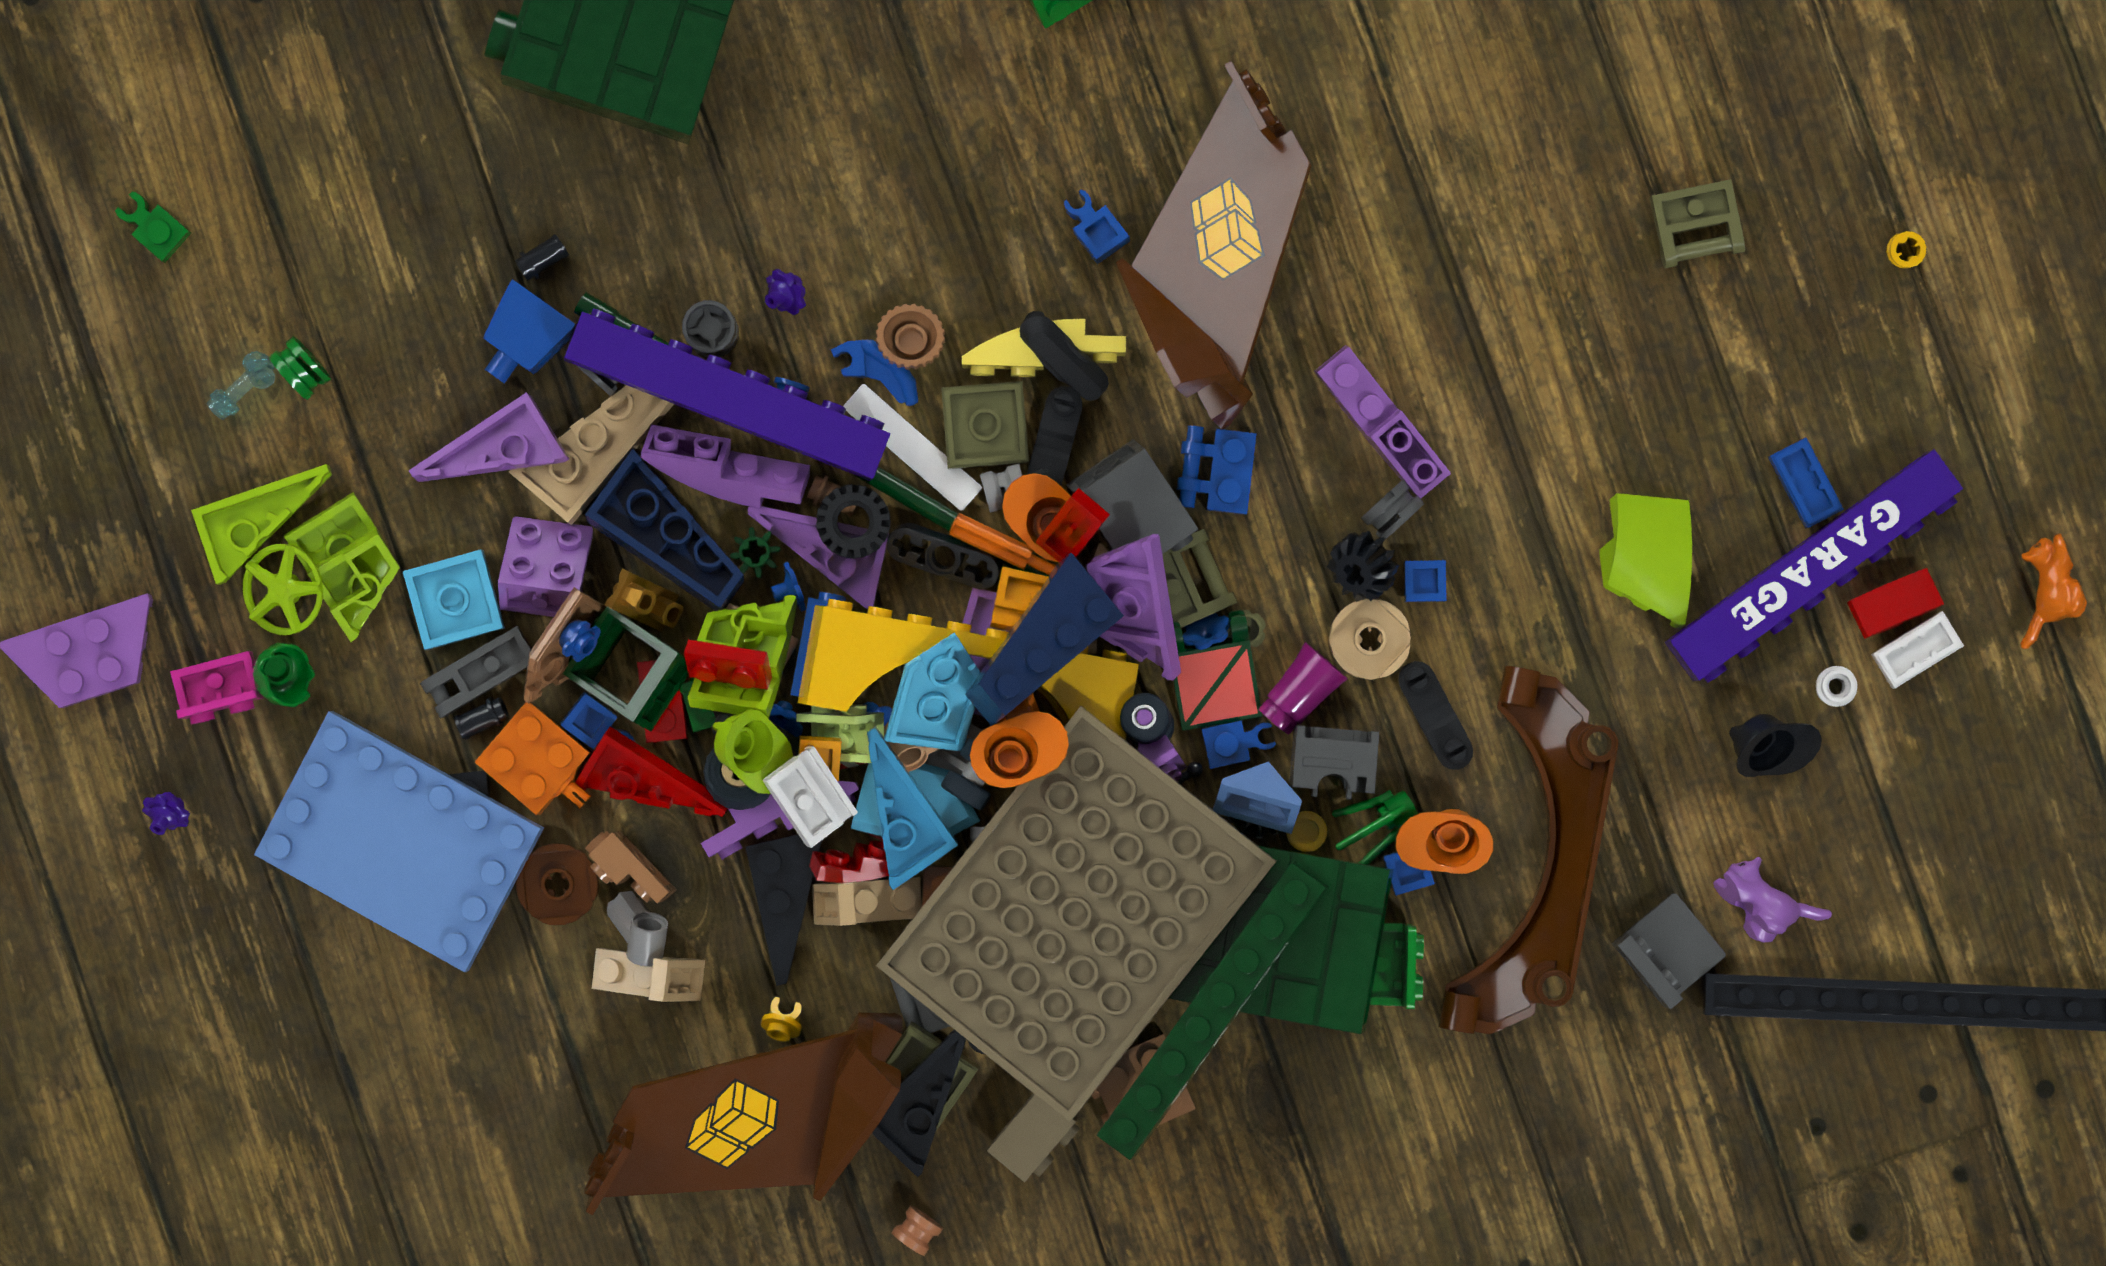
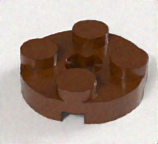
(543, 902)

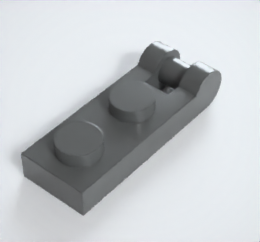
(479, 671)

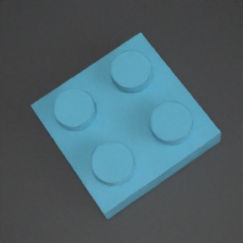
(453, 599)

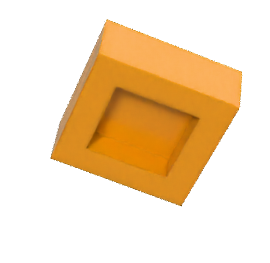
(827, 747)

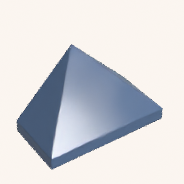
(1259, 798)

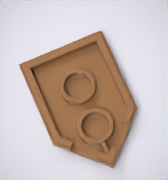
(546, 658)

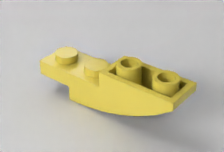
(1011, 353)

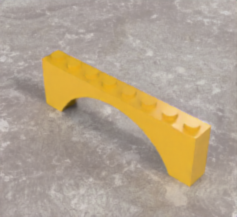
(857, 648)

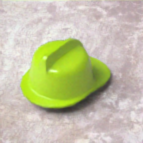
(751, 747)

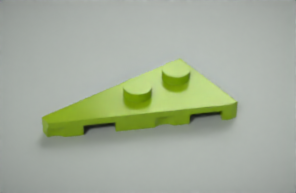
(244, 522)

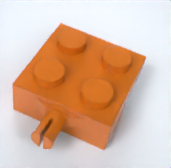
(536, 760)

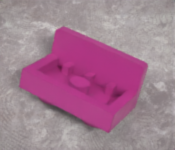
(215, 687)

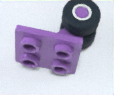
(1150, 728)

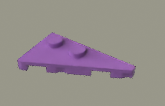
(504, 441)
(855, 576)

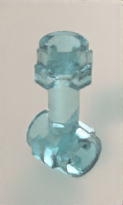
(258, 374)

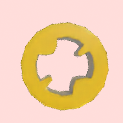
(1901, 238)

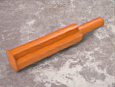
(997, 544)

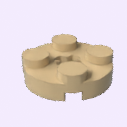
(1393, 639)

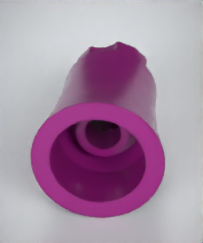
(1301, 689)

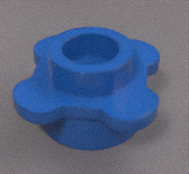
(579, 639)

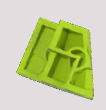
(1650, 554)
(350, 559)
(747, 627)

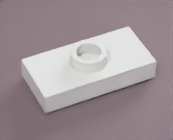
(1917, 650)

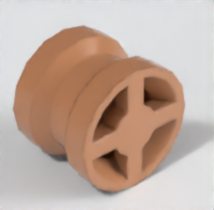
(917, 1230)

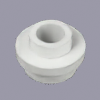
(1848, 681)

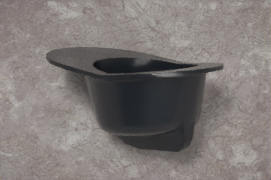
(1773, 747)

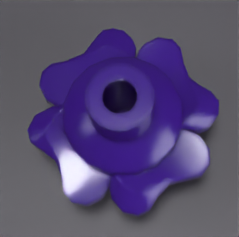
(785, 292)
(165, 812)

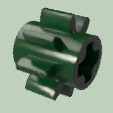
(746, 545)

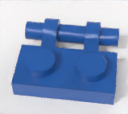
(1230, 470)

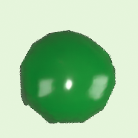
(283, 674)

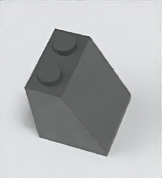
(1137, 500)

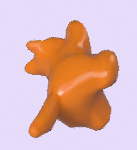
(2057, 591)

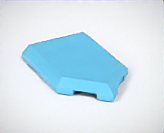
(932, 698)
(952, 810)

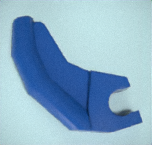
(869, 363)

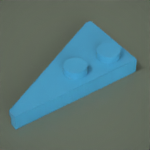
(909, 823)

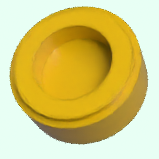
(1308, 832)

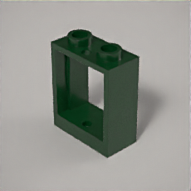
(657, 687)

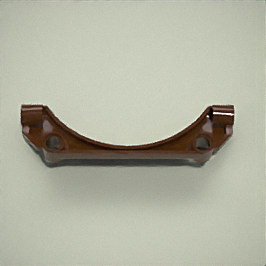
(1576, 801)

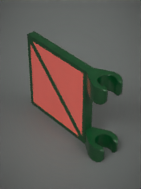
(1218, 681)

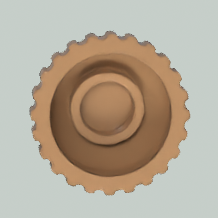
(910, 336)

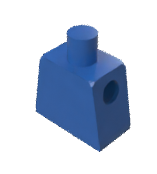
(525, 332)

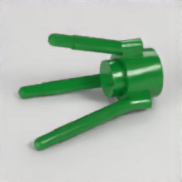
(1393, 814)

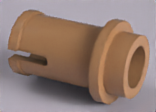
(821, 488)

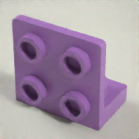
(542, 565)

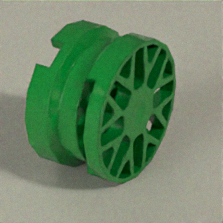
(296, 371)

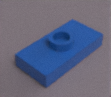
(1805, 483)

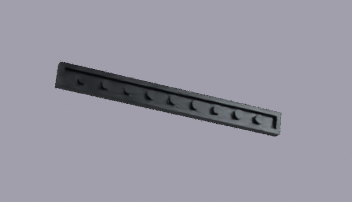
(1904, 1002)

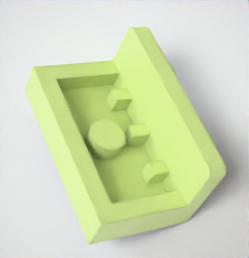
(848, 726)

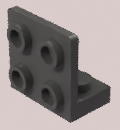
(1669, 950)

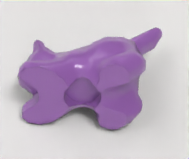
(1765, 907)

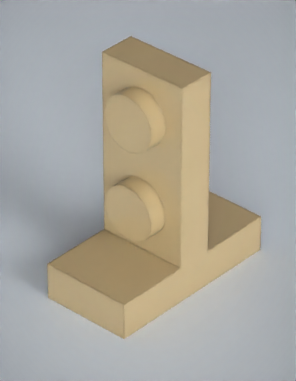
(865, 902)
(664, 981)

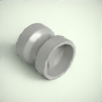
(993, 482)

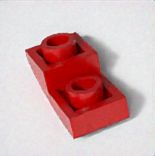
(1895, 603)
(838, 867)

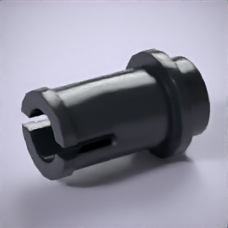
(541, 257)
(482, 718)

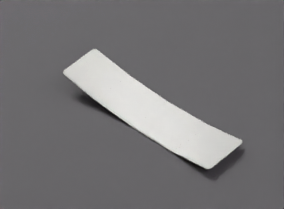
(915, 449)

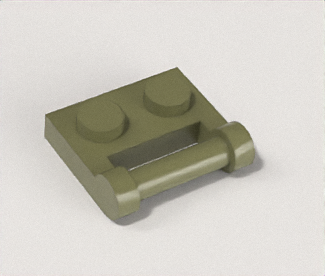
(1693, 210)
(1183, 595)

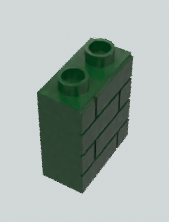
(615, 57)
(1330, 961)

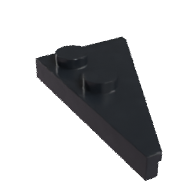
(782, 890)
(917, 1108)

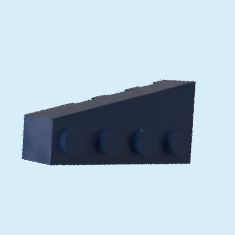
(658, 530)
(1052, 631)

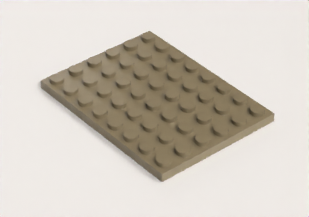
(1076, 915)

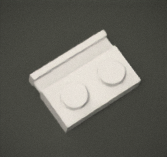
(810, 796)

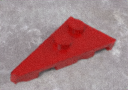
(639, 775)

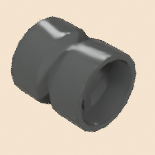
(710, 329)

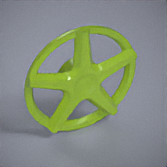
(282, 589)

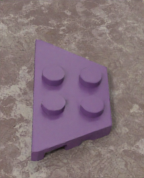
(1138, 587)
(85, 653)

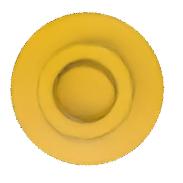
(779, 1025)

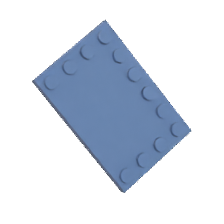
(398, 841)

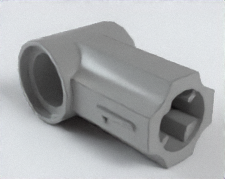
(639, 927)

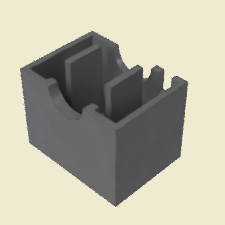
(1334, 752)

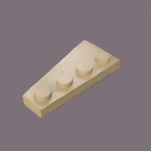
(595, 451)

